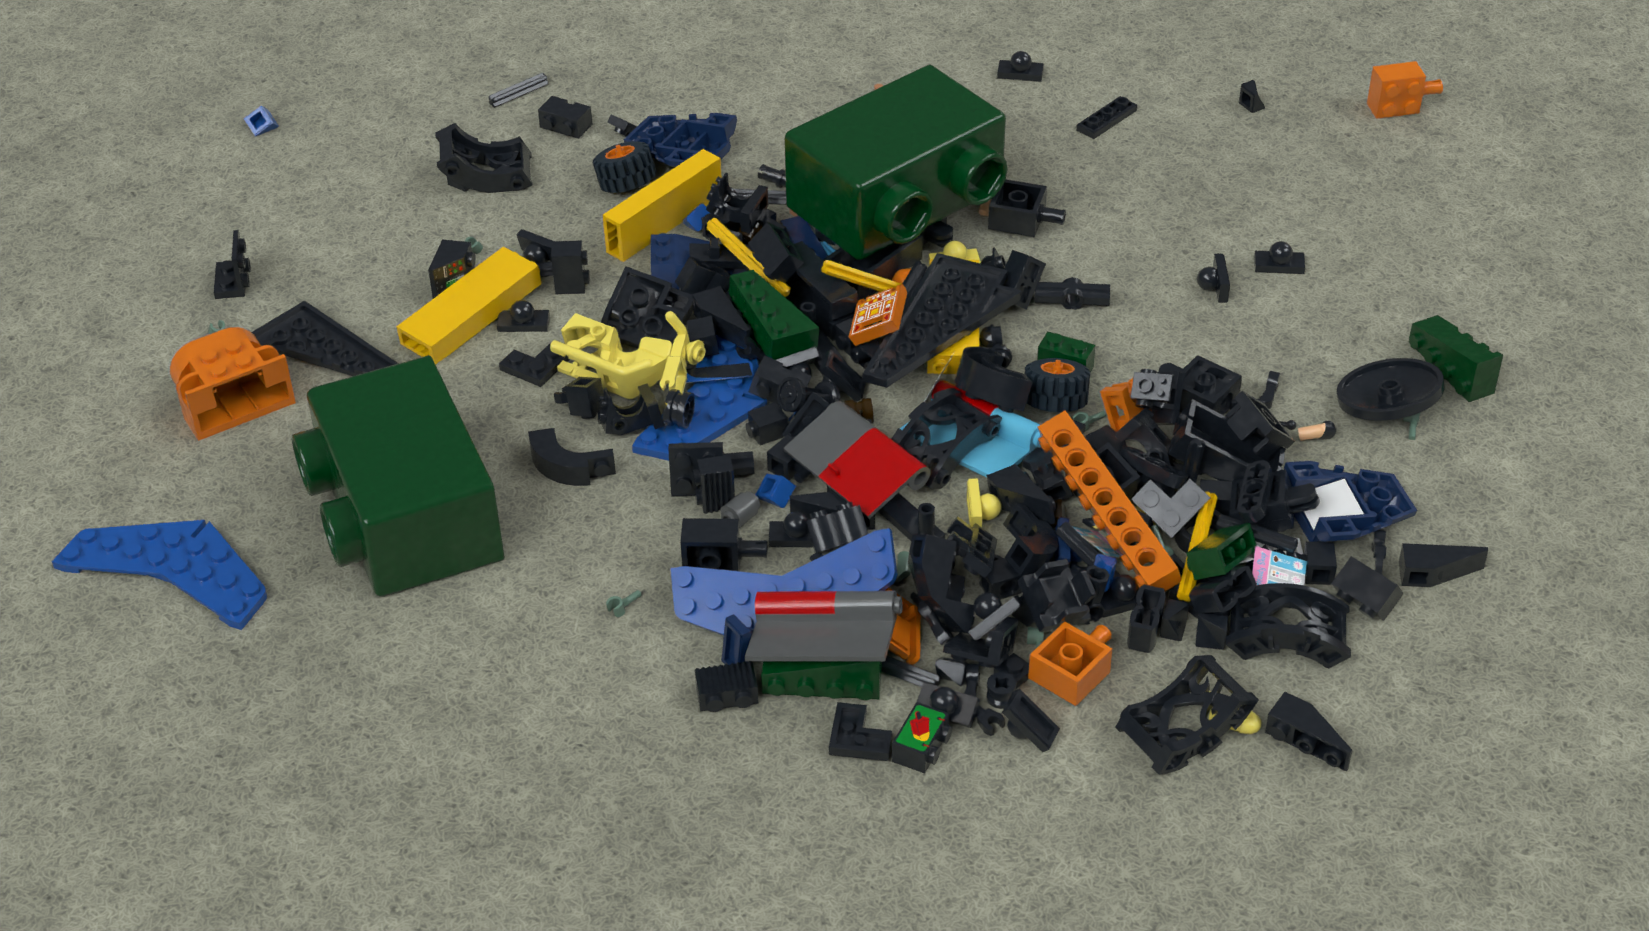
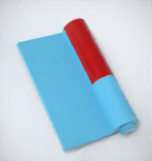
(1009, 447)

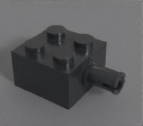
(1021, 209)
(717, 544)

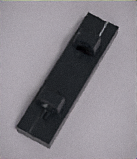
(710, 254)

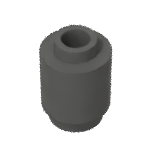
(741, 507)

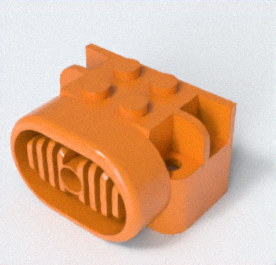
(229, 381)

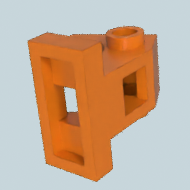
(1119, 396)

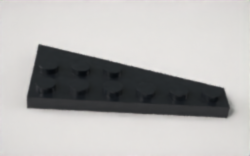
(319, 340)

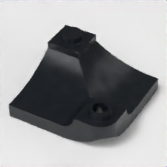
(640, 307)

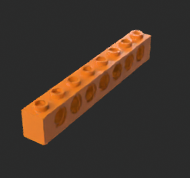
(1062, 431)

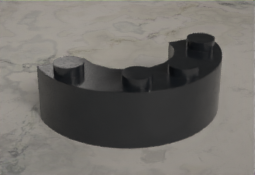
(985, 379)

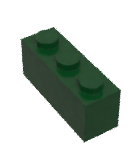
(1221, 551)

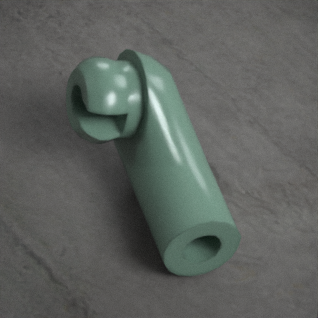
(903, 568)

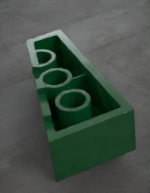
(774, 320)
(1461, 360)
(823, 679)

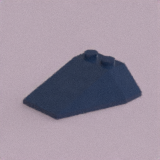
(671, 253)

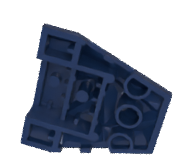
(678, 140)
(1376, 492)

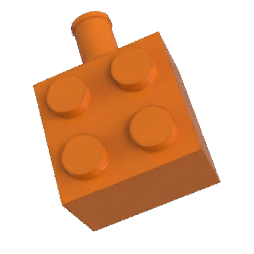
(1399, 89)
(1071, 661)

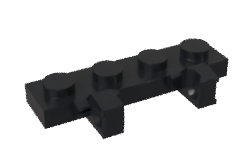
(974, 546)

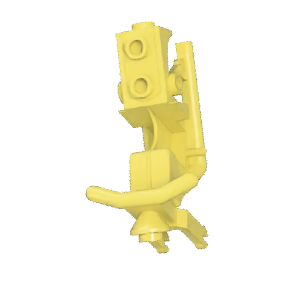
(625, 371)

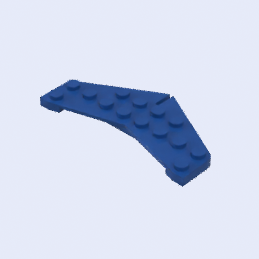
(717, 409)
(180, 553)
(711, 595)

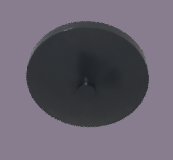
(1390, 389)

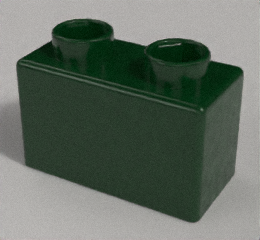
(895, 161)
(401, 476)

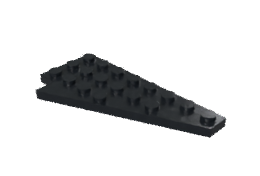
(944, 307)

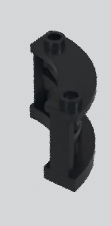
(508, 157)
(945, 409)
(1309, 638)
(1158, 710)

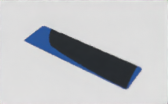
(719, 372)

